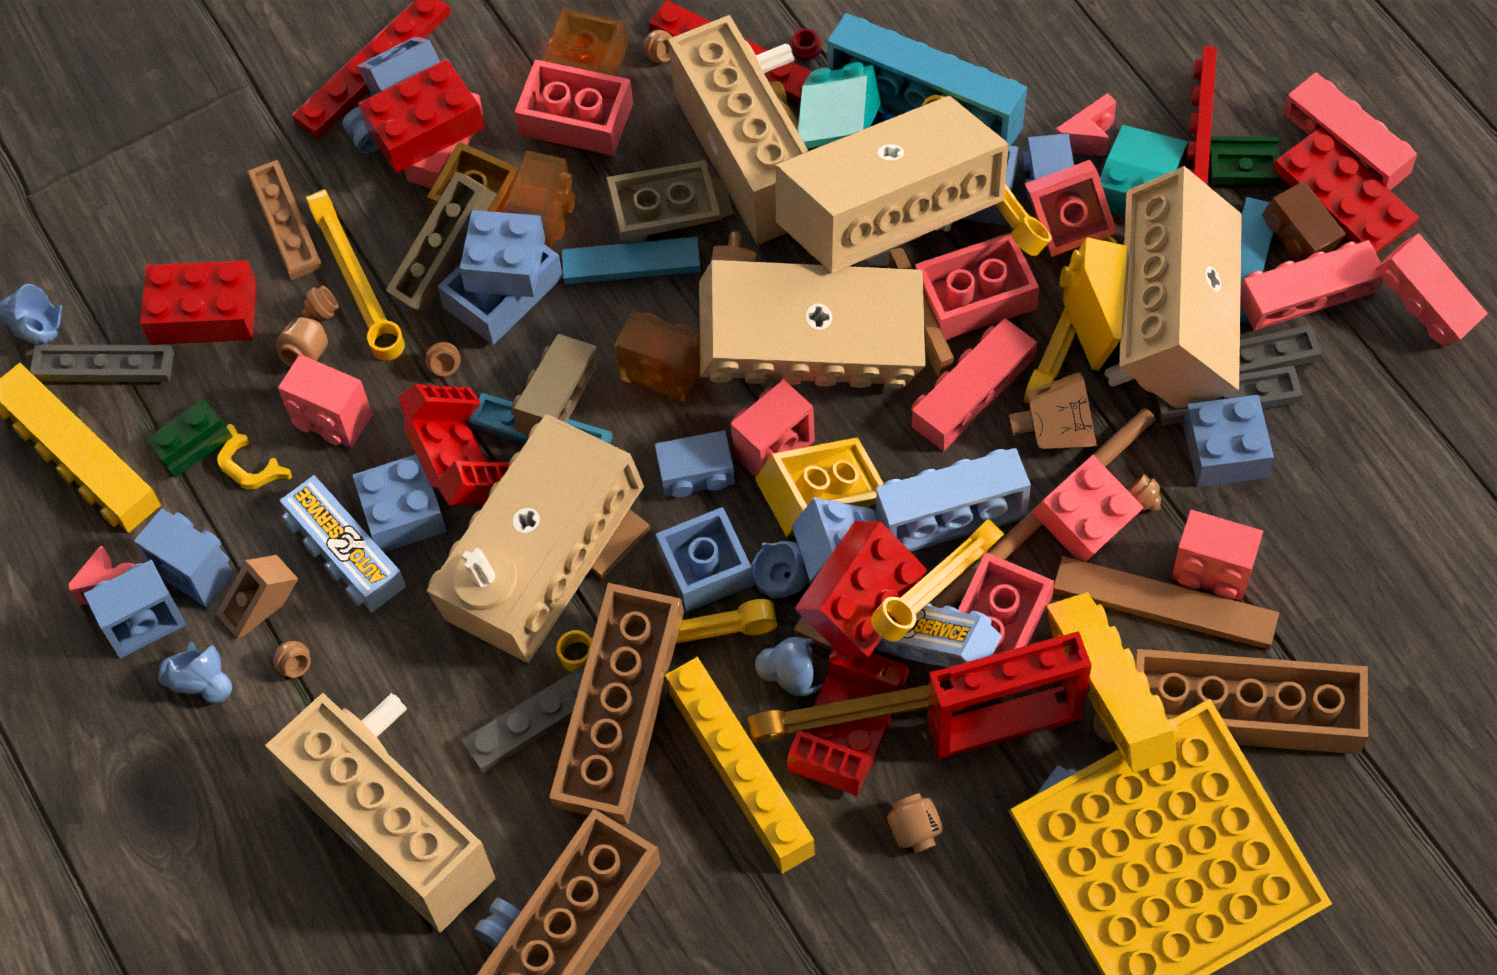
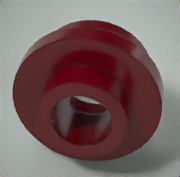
(808, 38)

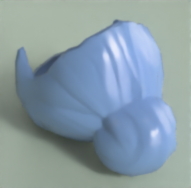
(31, 315)
(773, 564)
(789, 665)
(196, 674)

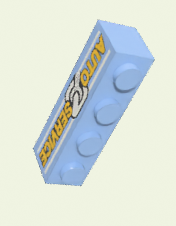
(342, 544)
(944, 637)

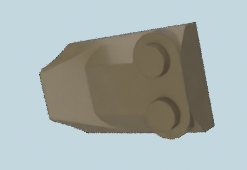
(666, 200)

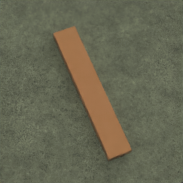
(1167, 603)

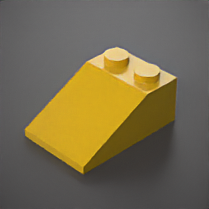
(1096, 296)
(825, 471)

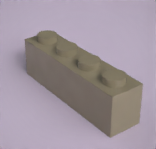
(439, 242)

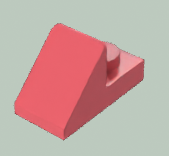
(1088, 127)
(95, 570)

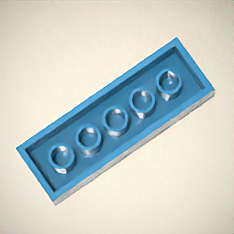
(914, 71)

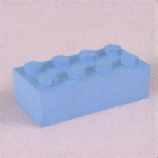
(954, 499)

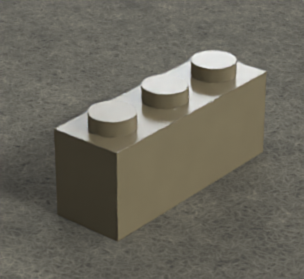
(556, 383)

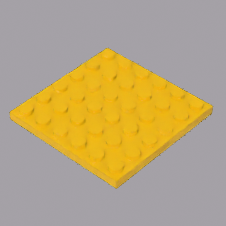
(1171, 860)

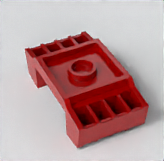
(445, 444)
(846, 751)

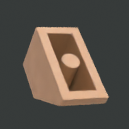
(256, 594)

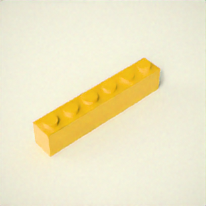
(75, 449)
(1116, 687)
(740, 765)

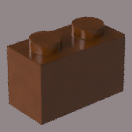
(1302, 222)

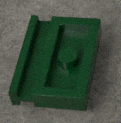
(1243, 160)
(189, 437)

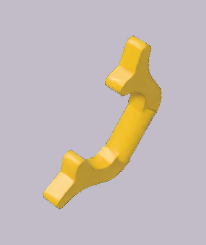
(244, 479)

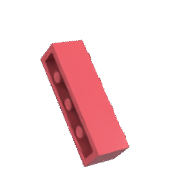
(1321, 104)
(1310, 284)
(973, 384)

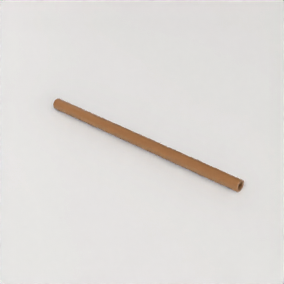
(1031, 523)

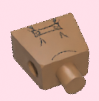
(1057, 415)

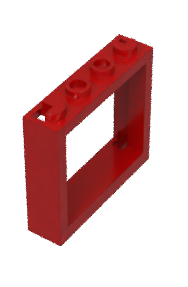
(1001, 676)

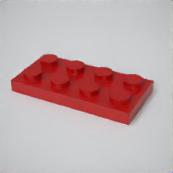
(1347, 190)

